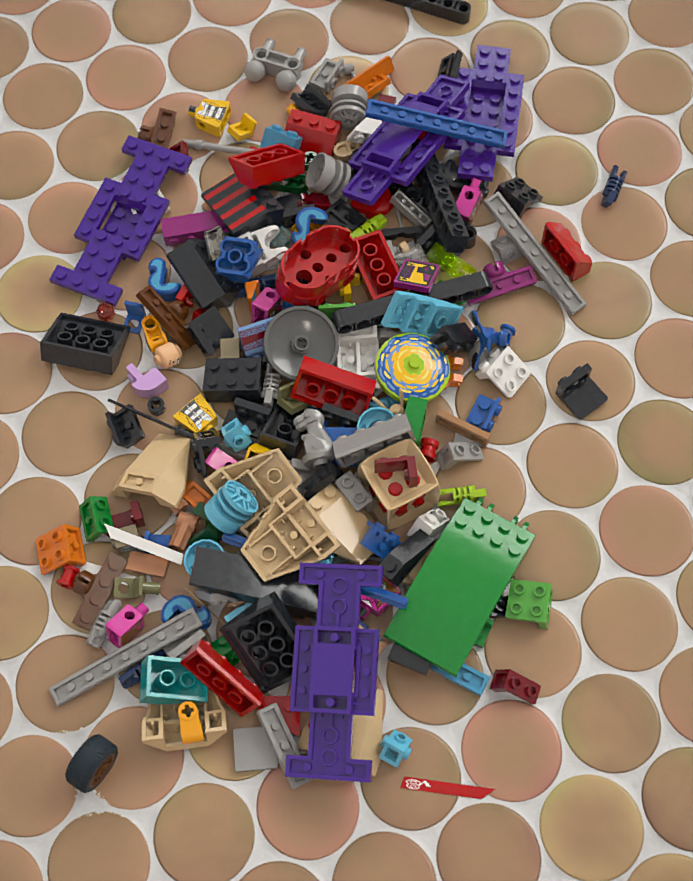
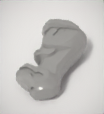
(316, 441)

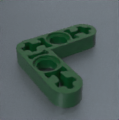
(297, 184)

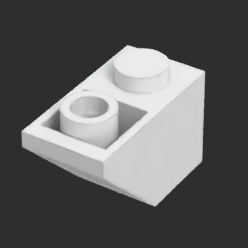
(364, 130)
(430, 522)

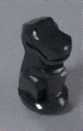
(456, 184)

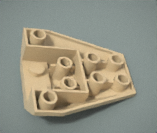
(158, 471)

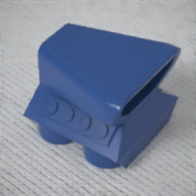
(238, 258)

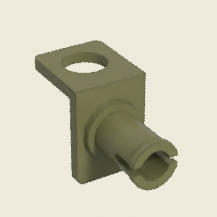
(136, 587)

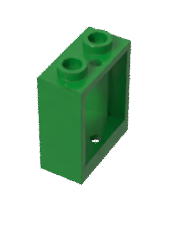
(416, 413)

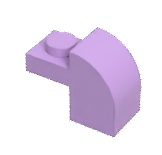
(147, 385)

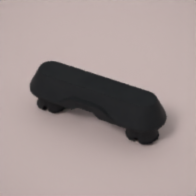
(407, 232)

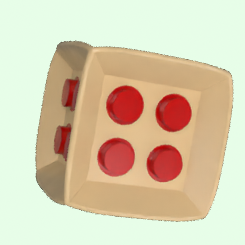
(393, 499)

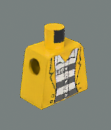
(211, 116)
(196, 416)

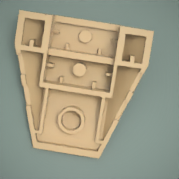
(262, 475)
(344, 522)
(288, 536)
(162, 724)
(366, 735)

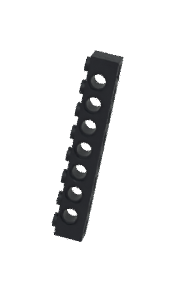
(442, 206)

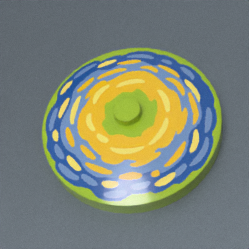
(411, 364)

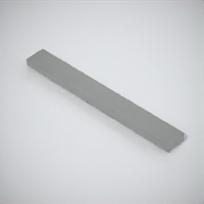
(535, 253)
(125, 657)

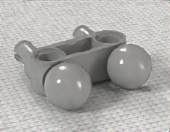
(283, 66)

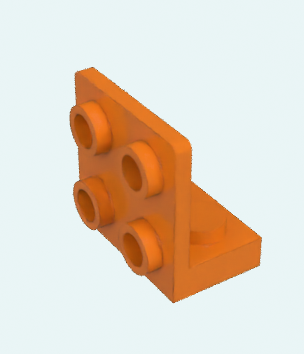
(60, 548)

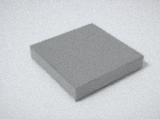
(253, 750)

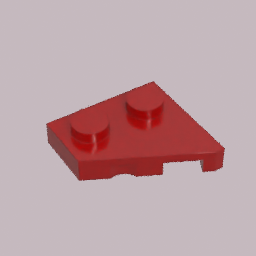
(291, 718)

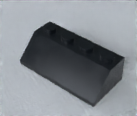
(200, 276)

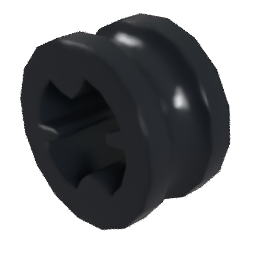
(156, 411)

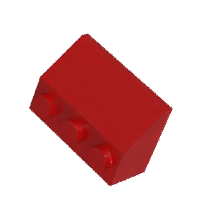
(318, 132)
(565, 251)

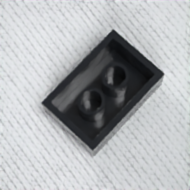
(233, 378)

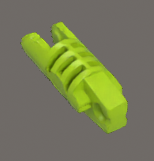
(373, 224)
(458, 495)

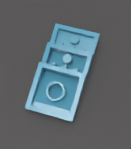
(420, 313)

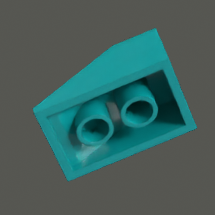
(169, 682)

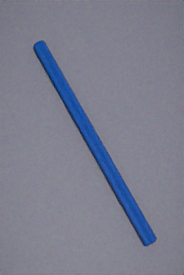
(375, 593)

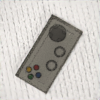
(213, 239)

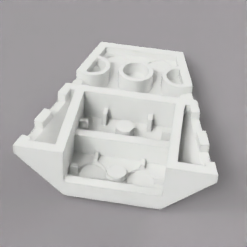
(359, 352)

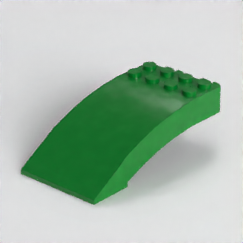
(460, 585)

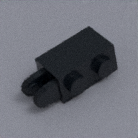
(454, 339)

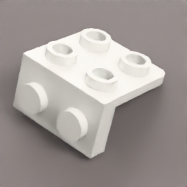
(504, 370)

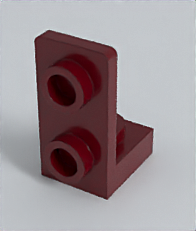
(403, 463)
(130, 517)
(509, 681)

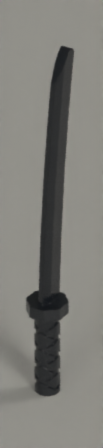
(178, 431)

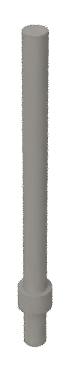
(201, 145)

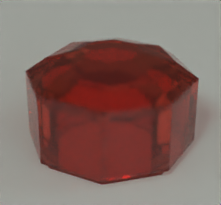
(105, 311)

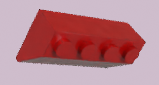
(267, 165)
(376, 266)
(329, 384)
(222, 678)

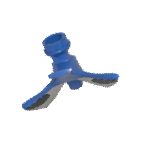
(487, 337)

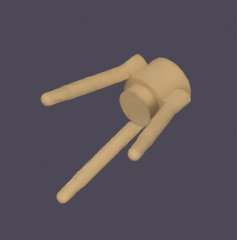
(396, 408)

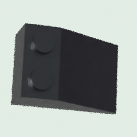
(281, 433)

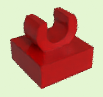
(185, 296)

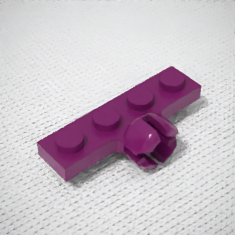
(505, 282)

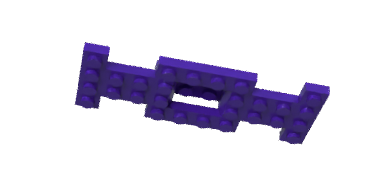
(124, 232)
(325, 672)

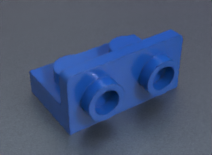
(484, 412)
(380, 541)

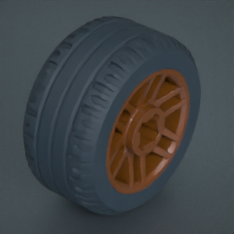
(91, 763)

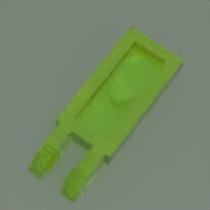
(449, 262)

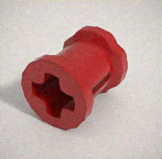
(68, 576)

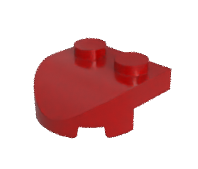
(381, 206)

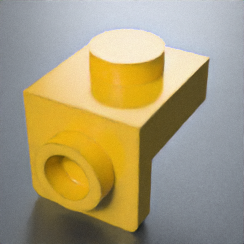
(243, 129)
(346, 291)

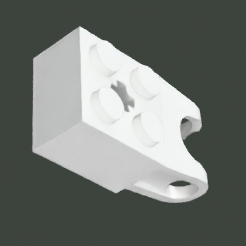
(270, 256)

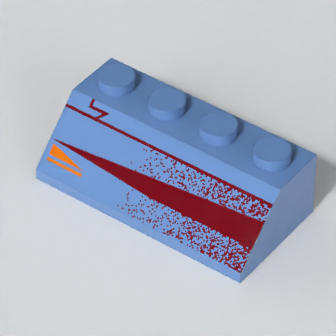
(252, 338)

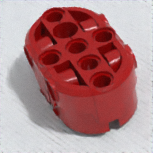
(318, 248)

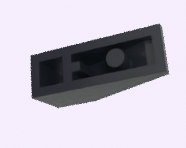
(406, 556)

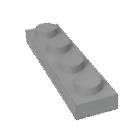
(280, 740)

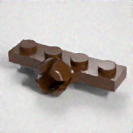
(162, 131)
(168, 315)
(96, 589)

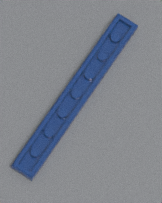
(436, 123)

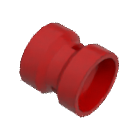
(428, 448)

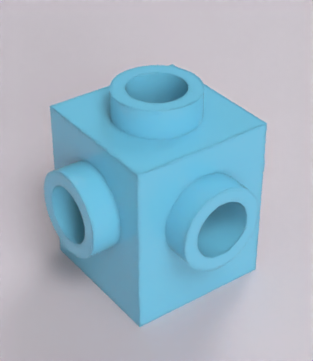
(236, 435)
(395, 748)

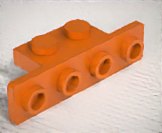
(375, 77)

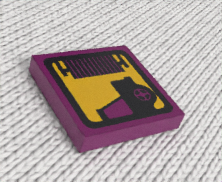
(417, 275)

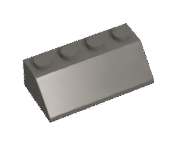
(368, 441)

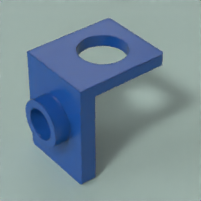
(135, 312)

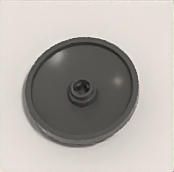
(299, 333)

